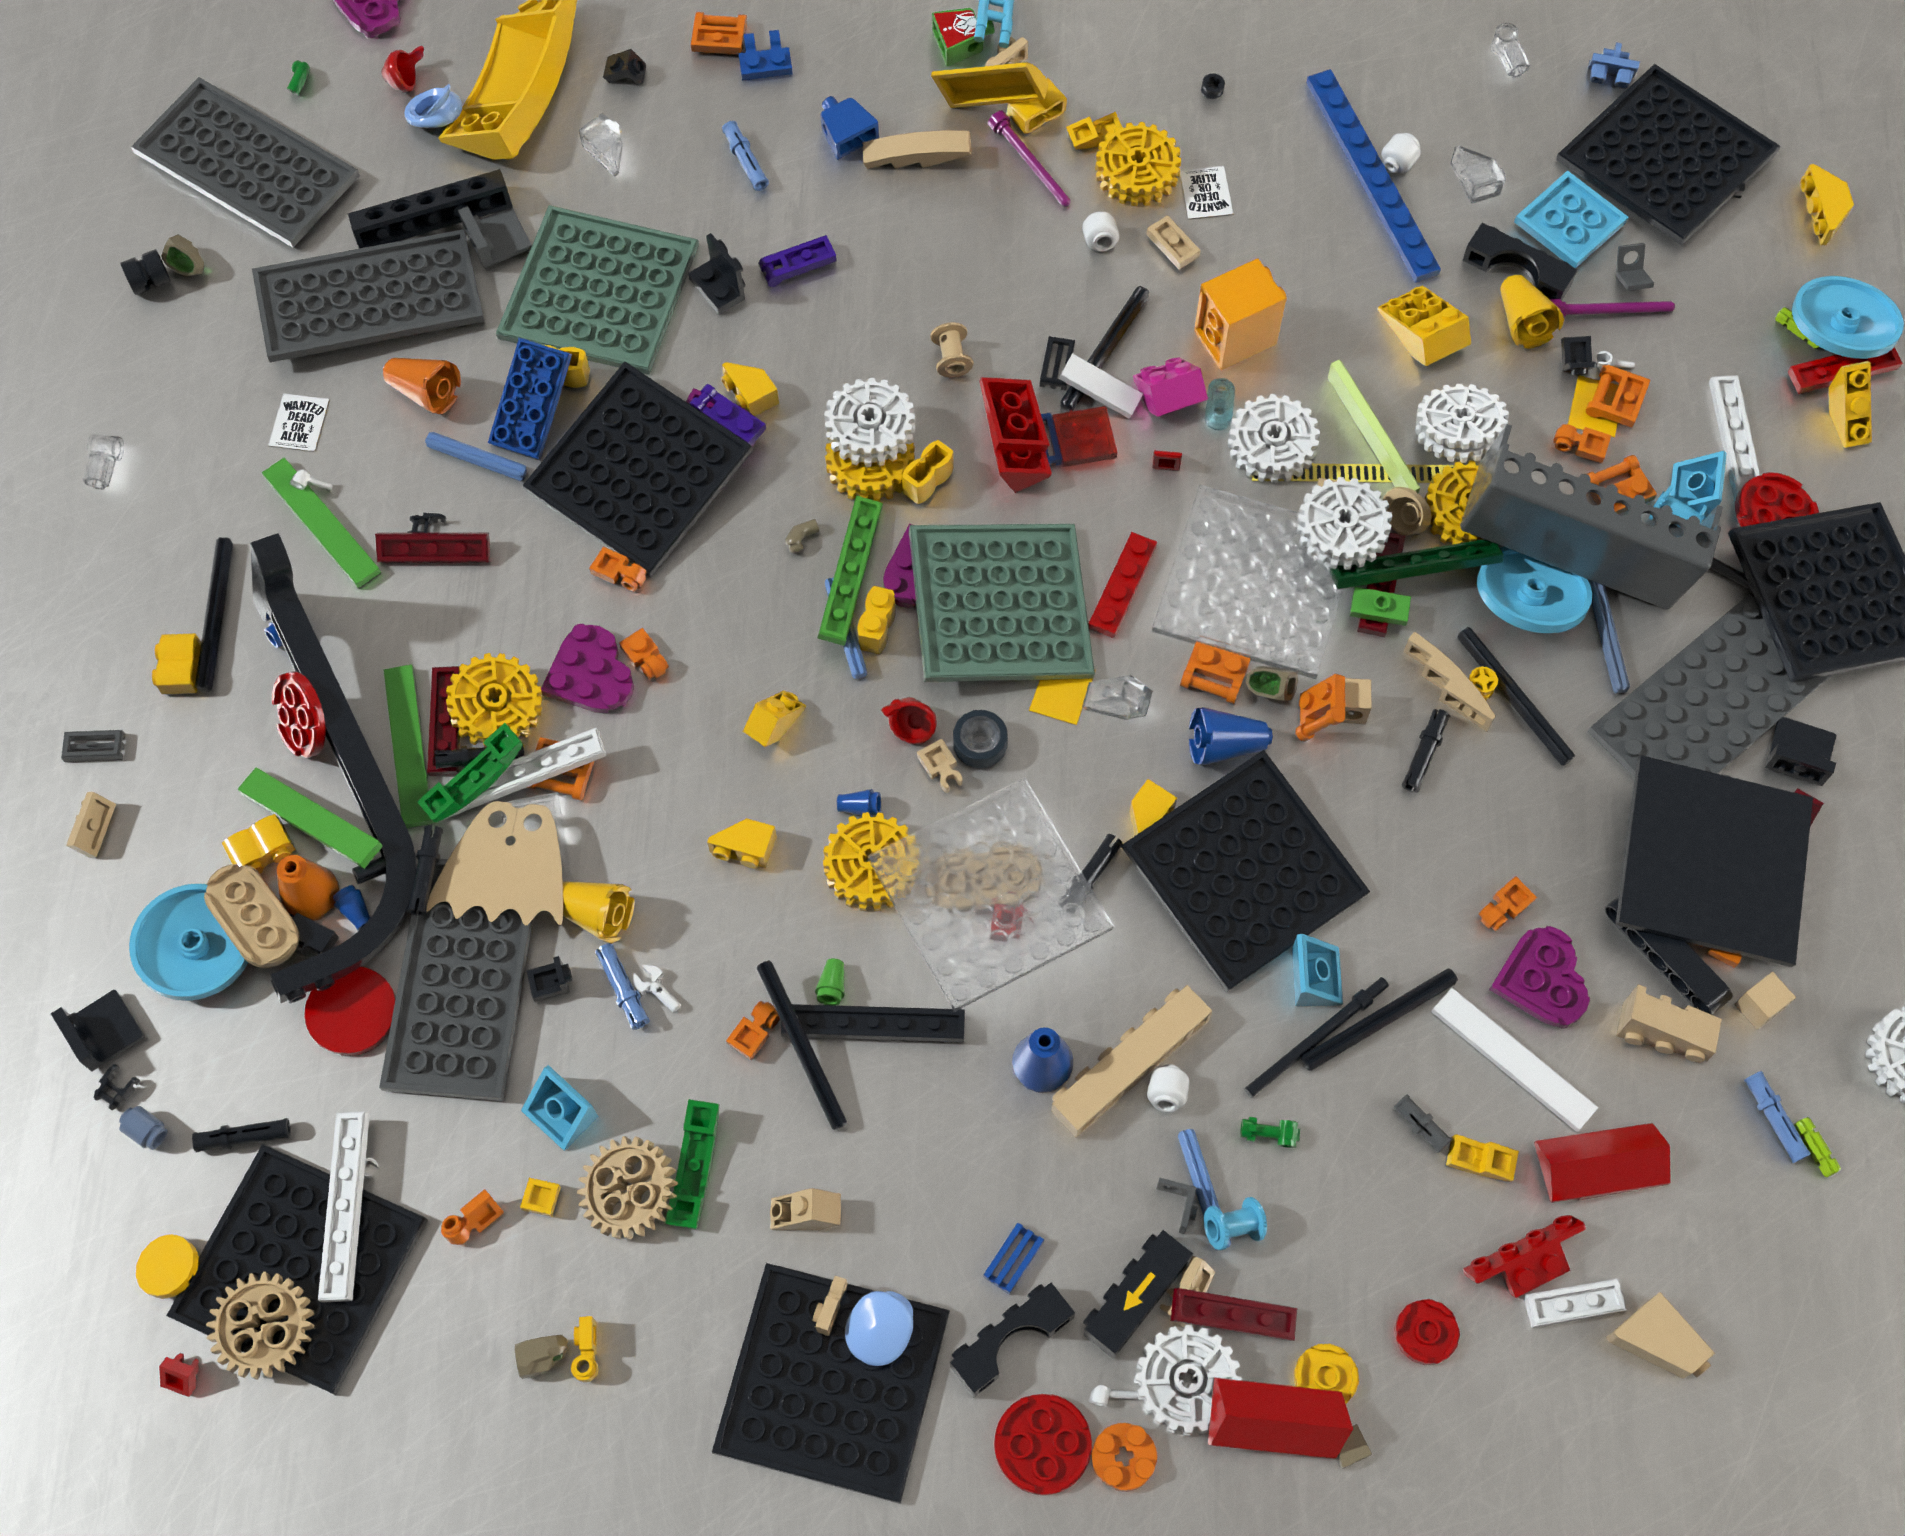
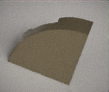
(1354, 1449)

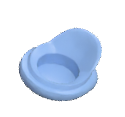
(433, 108)
(879, 1327)

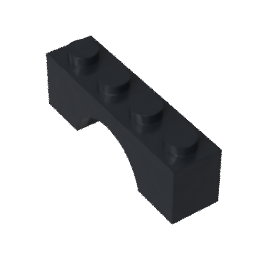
(1494, 248)
(1042, 1313)

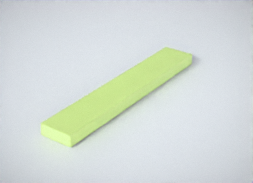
(1371, 427)

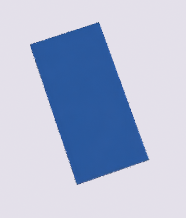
(529, 398)

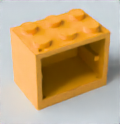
(1239, 313)

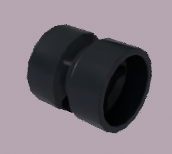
(145, 272)

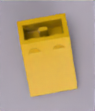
(1426, 324)

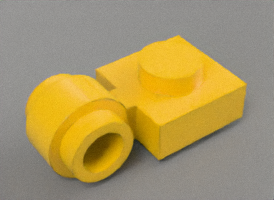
(586, 1338)

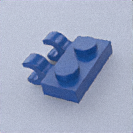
(765, 62)

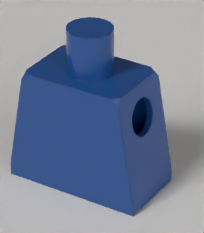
(847, 125)

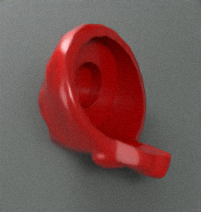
(400, 69)
(911, 720)

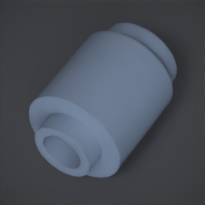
(142, 1127)

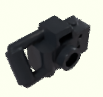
(313, 936)

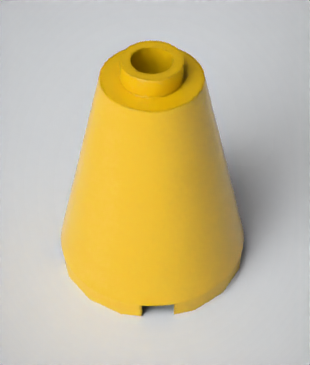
(1529, 312)
(598, 908)

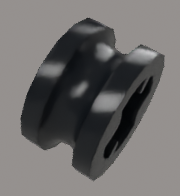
(1214, 79)

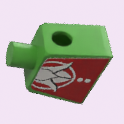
(955, 34)

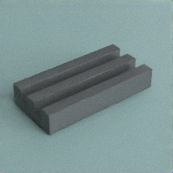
(91, 748)

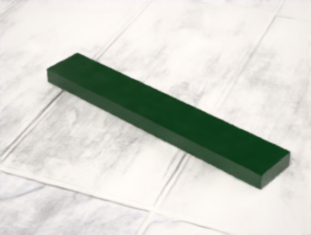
(1418, 563)

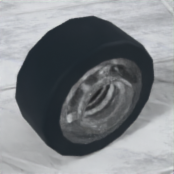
(980, 724)

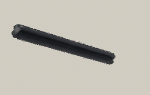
(1109, 342)
(214, 615)
(1517, 697)
(1379, 1019)
(801, 1045)

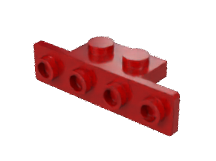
(1530, 1260)

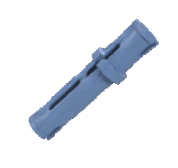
(741, 148)
(626, 995)
(1779, 1120)

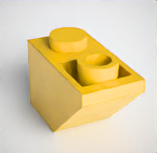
(751, 387)
(773, 717)
(1150, 805)
(745, 842)

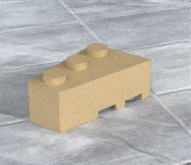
(1668, 1027)

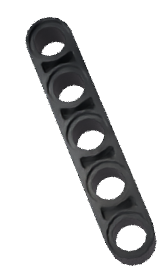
(1679, 966)

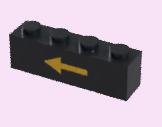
(1137, 1294)

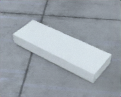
(1100, 386)
(1575, 1303)

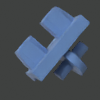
(1613, 62)

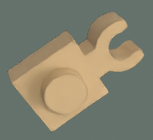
(939, 762)
(826, 1313)

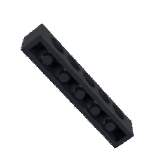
(429, 210)

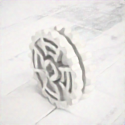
(869, 422)
(1460, 422)
(1273, 438)
(1344, 523)
(1888, 1053)
(1174, 1357)

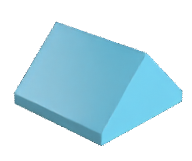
(1700, 481)
(1316, 972)
(558, 1109)

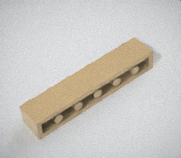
(1131, 1060)

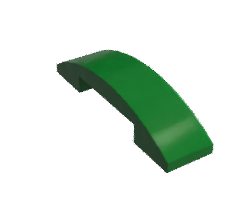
(474, 778)
(694, 1164)

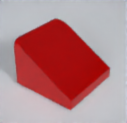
(1166, 460)

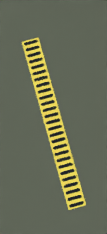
(1362, 472)

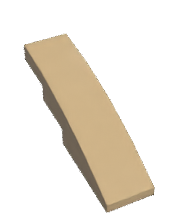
(922, 147)
(1457, 689)

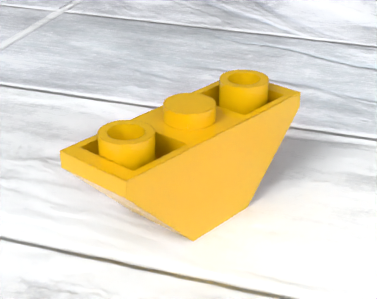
(1827, 201)
(1852, 404)

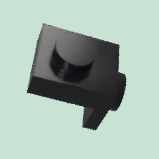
(624, 65)
(1577, 355)
(549, 980)

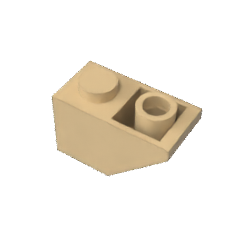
(806, 1210)

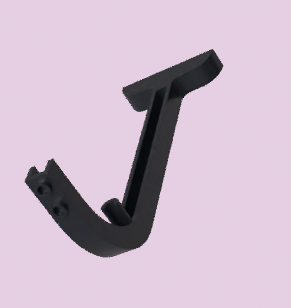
(278, 601)

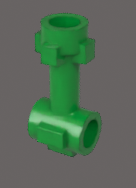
(1286, 1133)

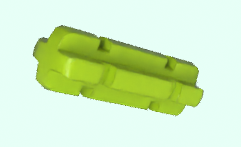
(1785, 317)
(1818, 1148)

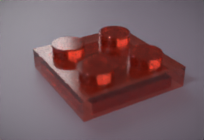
(1084, 436)

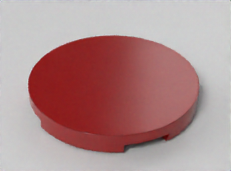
(1772, 499)
(299, 714)
(352, 1013)
(1043, 1444)

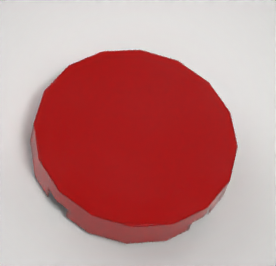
(1427, 1332)

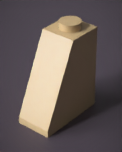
(1663, 1338)

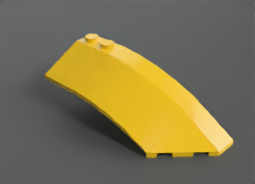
(515, 80)

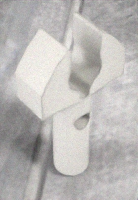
(656, 987)

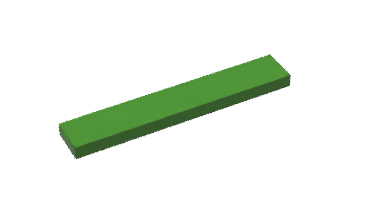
(322, 524)
(850, 571)
(407, 743)
(310, 818)

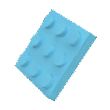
(1571, 219)

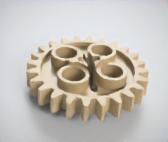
(633, 1213)
(264, 1353)

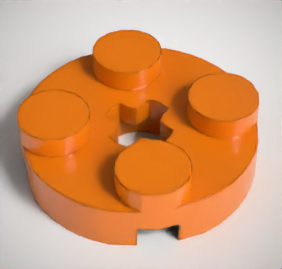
(1140, 1467)

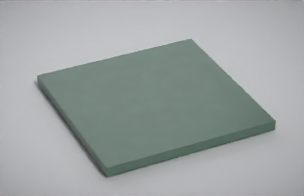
(598, 288)
(1000, 602)

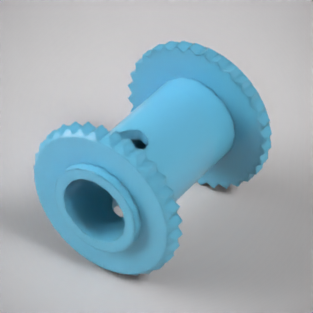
(1679, 508)
(1247, 1220)

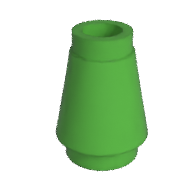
(831, 983)

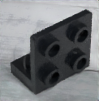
(719, 278)
(1802, 751)
(99, 1030)

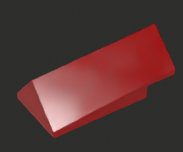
(1016, 431)
(1604, 1162)
(1278, 1418)

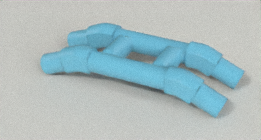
(1005, 18)

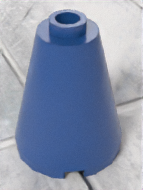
(1225, 736)
(1042, 1061)

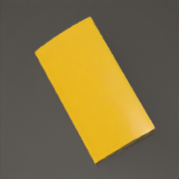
(991, 84)

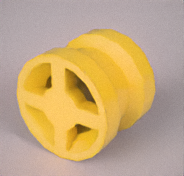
(1486, 678)

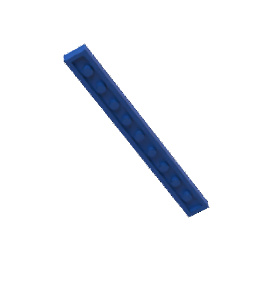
(1373, 176)

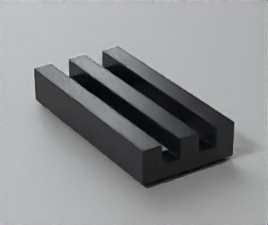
(1053, 382)

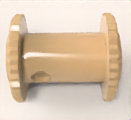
(949, 338)

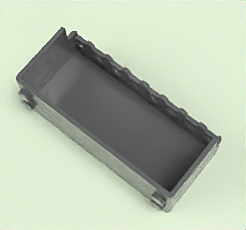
(1585, 536)

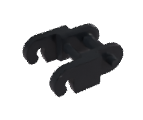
(427, 519)
(123, 1093)

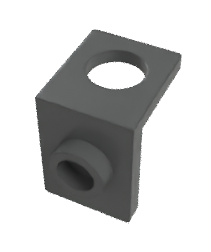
(1633, 275)
(1188, 1191)

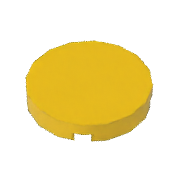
(166, 1266)
(1327, 1369)

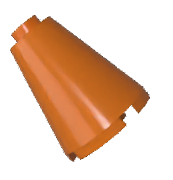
(424, 381)
(306, 887)

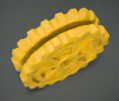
(1138, 164)
(871, 481)
(1448, 501)
(493, 679)
(847, 859)

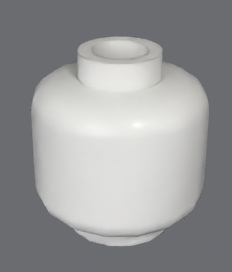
(1401, 153)
(1100, 231)
(1168, 1088)

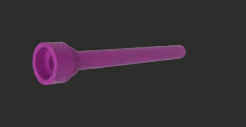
(1000, 124)
(1613, 308)

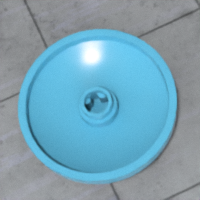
(1847, 317)
(1534, 593)
(182, 946)

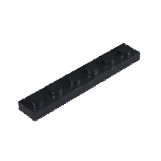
(880, 1023)

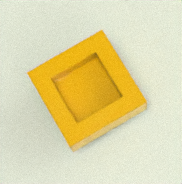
(540, 1197)

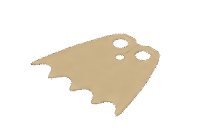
(502, 876)

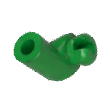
(301, 72)

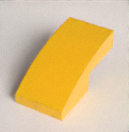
(1088, 134)
(1482, 1159)

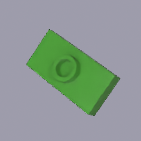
(1380, 606)

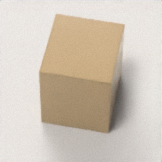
(1357, 700)
(1765, 1000)

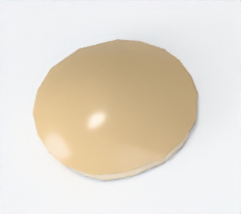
(1409, 511)

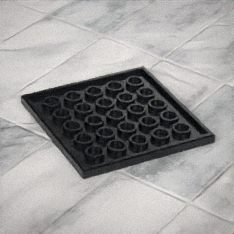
(1668, 153)
(638, 468)
(1828, 588)
(1715, 861)
(1245, 870)
(280, 1228)
(814, 1406)

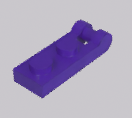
(797, 260)
(729, 415)

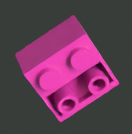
(1170, 386)

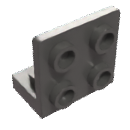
(495, 236)

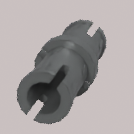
(1422, 1123)

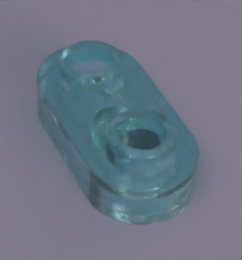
(1219, 401)

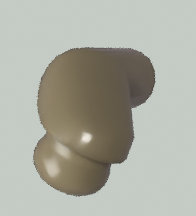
(798, 532)

